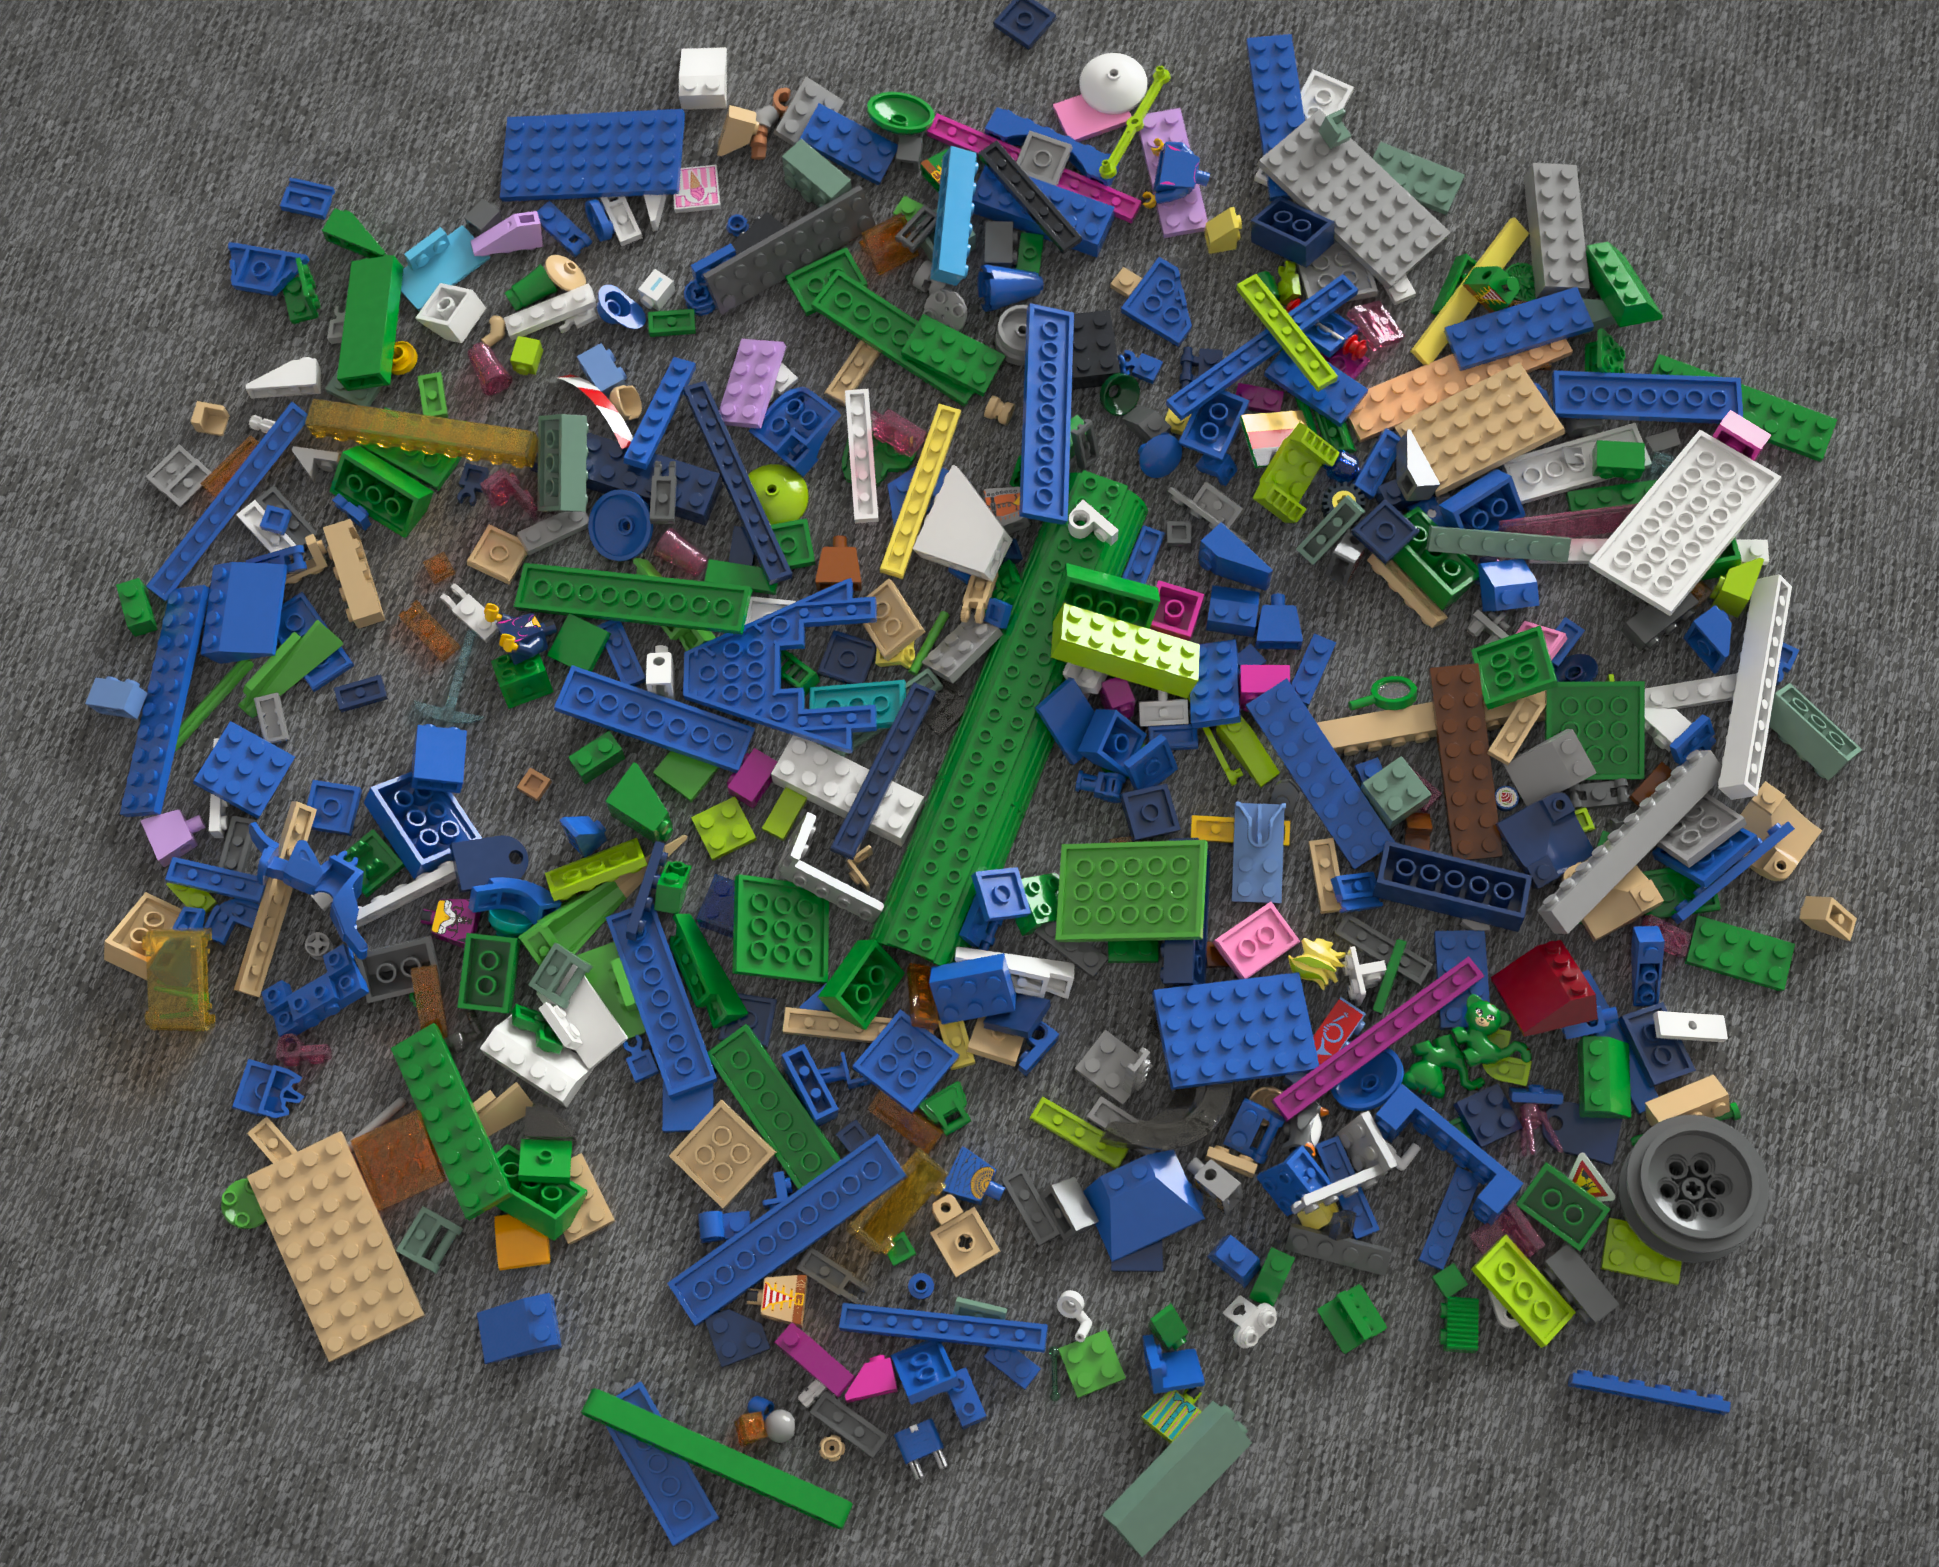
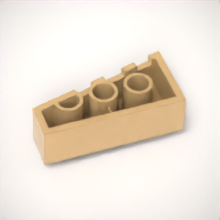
(354, 574)

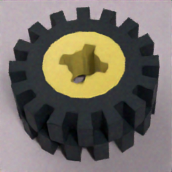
(1335, 495)

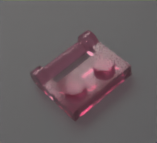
(1380, 322)

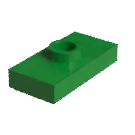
(1030, 252)

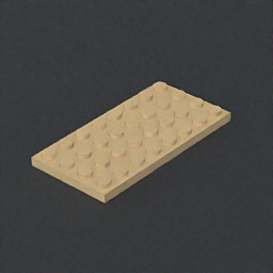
(335, 1246)

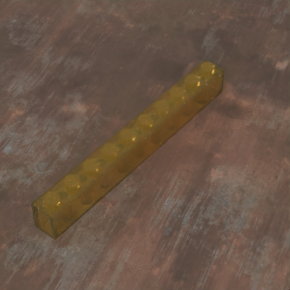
(422, 433)

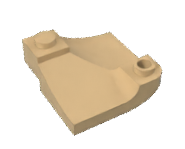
(1763, 813)
(1622, 905)

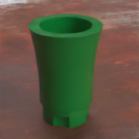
(530, 289)

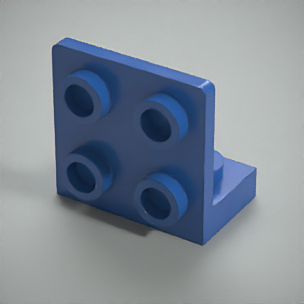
(1293, 1179)
(1171, 1369)

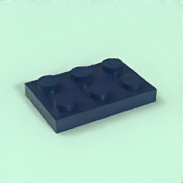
(1657, 1057)

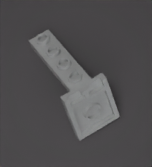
(817, 881)
(1115, 1067)
(1368, 1156)

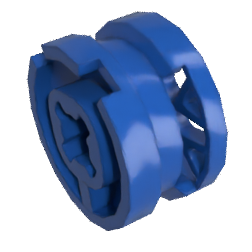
(699, 298)

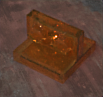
(881, 244)

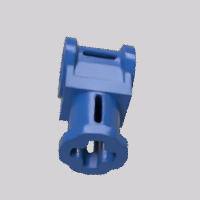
(1101, 785)

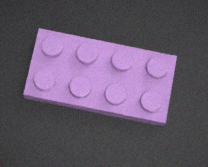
(751, 383)

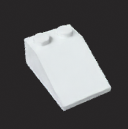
(703, 78)

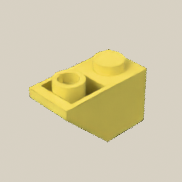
(1223, 231)

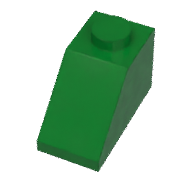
(1271, 1277)
(1168, 1328)

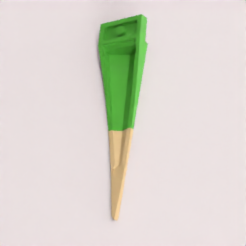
(582, 916)

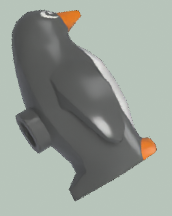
(1304, 1129)

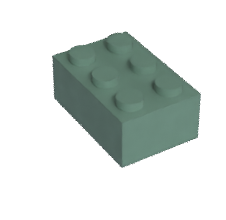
(813, 175)

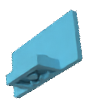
(438, 261)

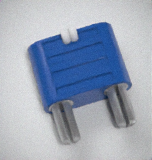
(918, 1443)

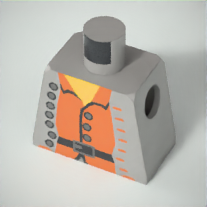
(1005, 506)

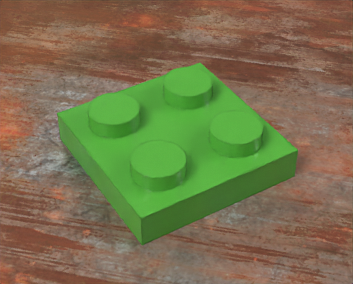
(1091, 1364)

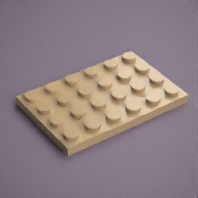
(1482, 427)

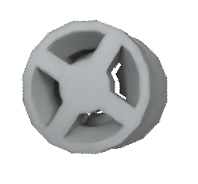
(315, 943)

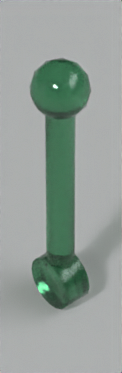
(1055, 1395)

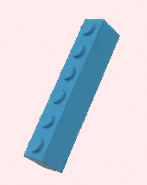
(954, 216)

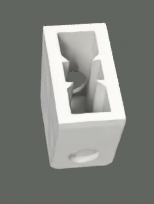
(661, 672)

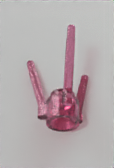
(1530, 1119)

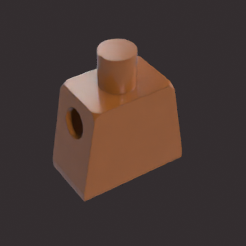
(837, 565)

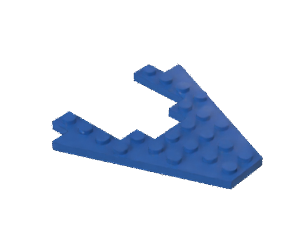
(744, 670)

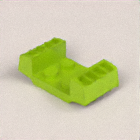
(1292, 473)

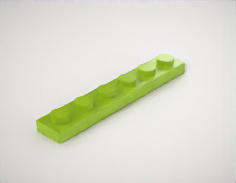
(1287, 332)

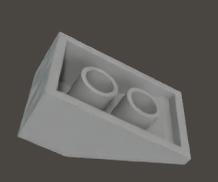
(1550, 767)

